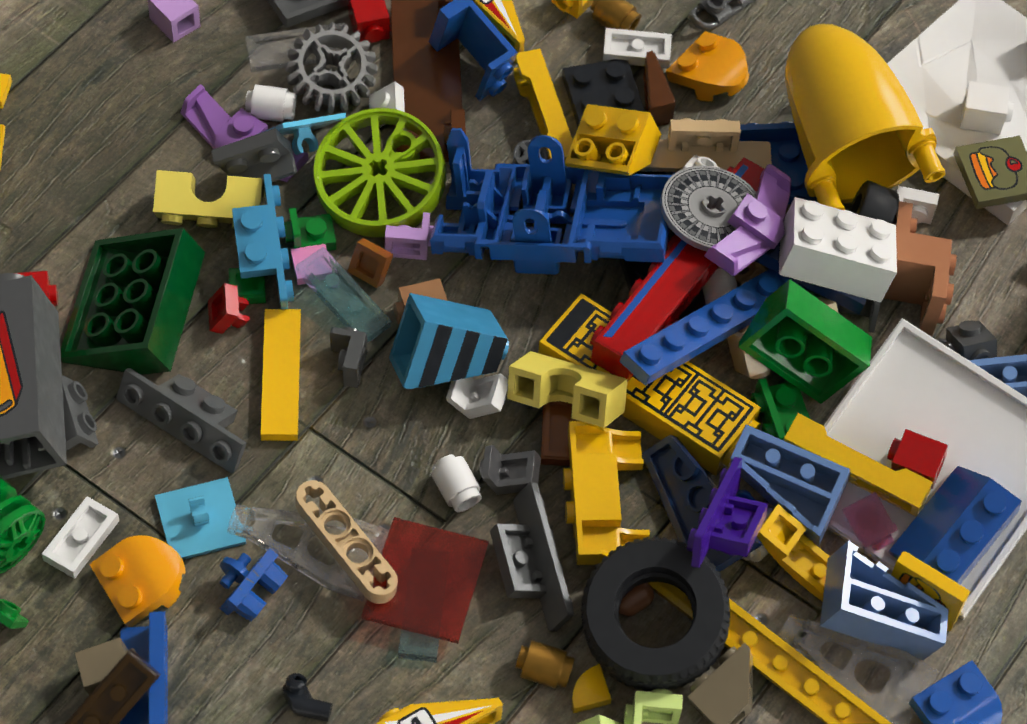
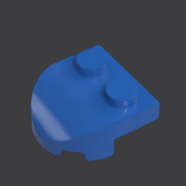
(959, 699)

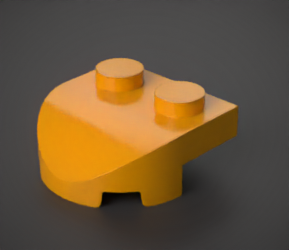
(711, 67)
(140, 576)

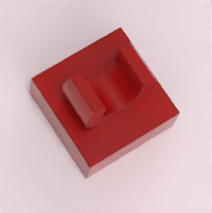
(225, 308)

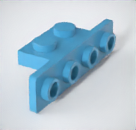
(259, 244)

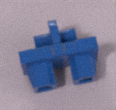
(264, 572)

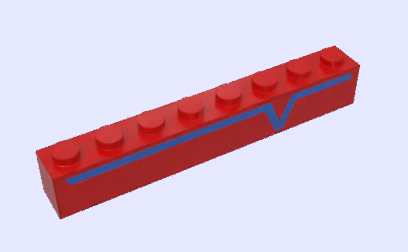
(661, 295)

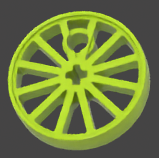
(379, 172)

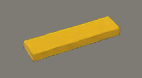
(281, 375)

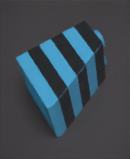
(445, 342)

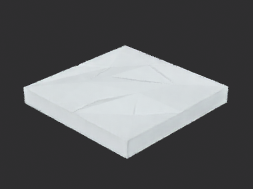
(967, 43)

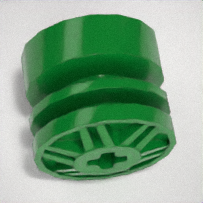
(19, 526)

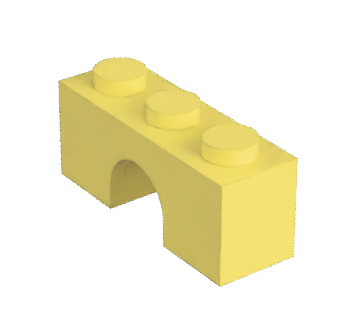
(177, 200)
(541, 379)

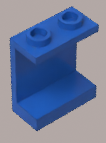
(481, 38)

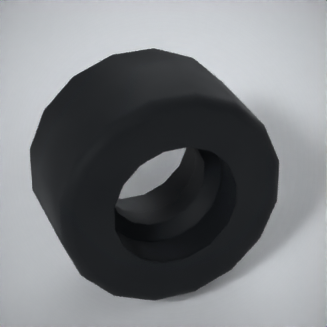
(875, 202)

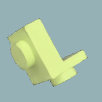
(654, 707)

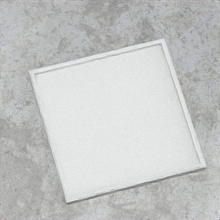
(945, 397)

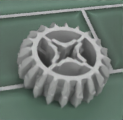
(351, 51)

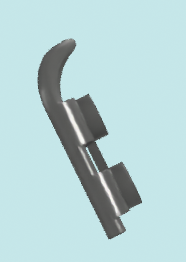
(718, 9)

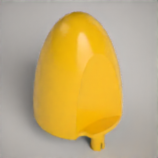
(853, 117)

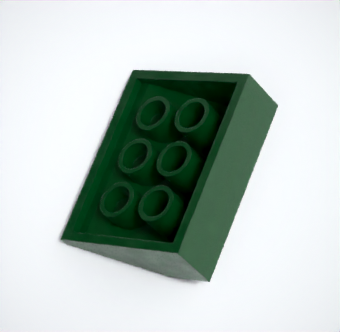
(134, 302)

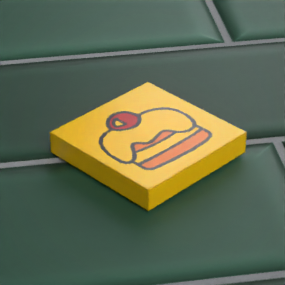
(932, 583)

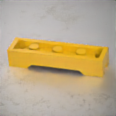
(536, 85)
(897, 487)

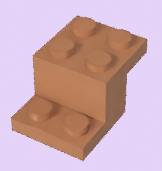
(922, 270)

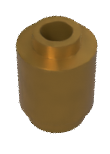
(615, 14)
(544, 664)

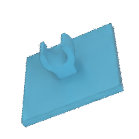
(303, 130)
(198, 518)

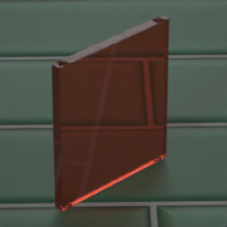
(435, 580)

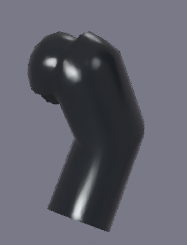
(301, 701)

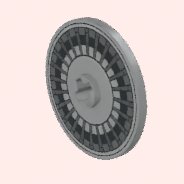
(690, 203)

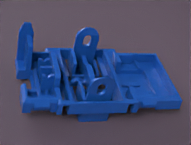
(611, 211)

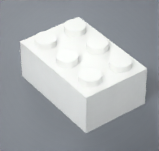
(838, 249)

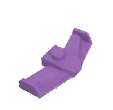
(221, 129)
(756, 223)

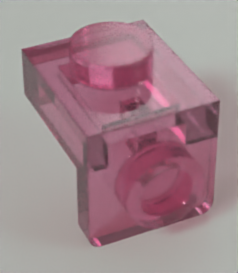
(870, 522)

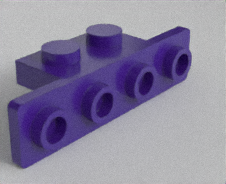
(729, 521)

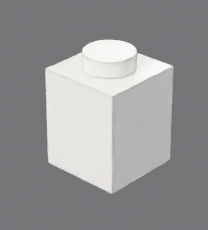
(986, 108)

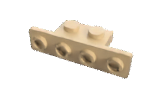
(709, 139)

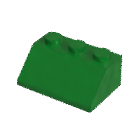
(807, 342)

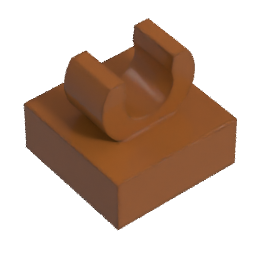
(370, 262)

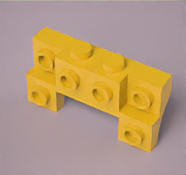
(593, 484)

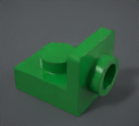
(310, 230)

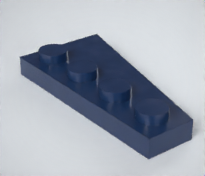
(684, 492)

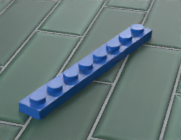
(700, 329)

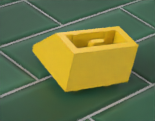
(614, 140)

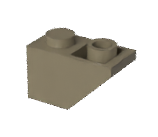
(727, 692)

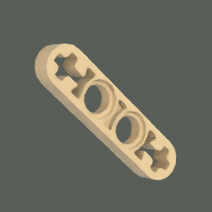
(351, 538)

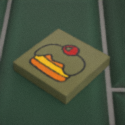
(994, 171)

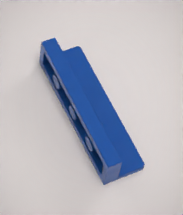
(151, 645)

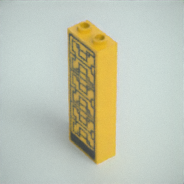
(681, 403)

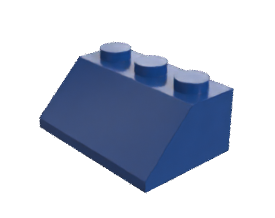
(959, 524)

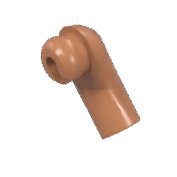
(636, 600)

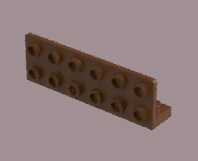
(428, 76)

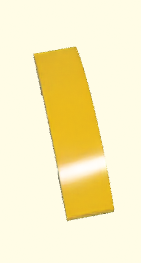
(794, 552)

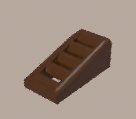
(658, 95)

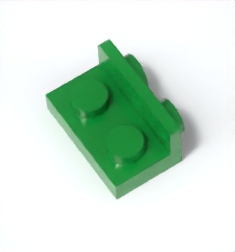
(778, 406)

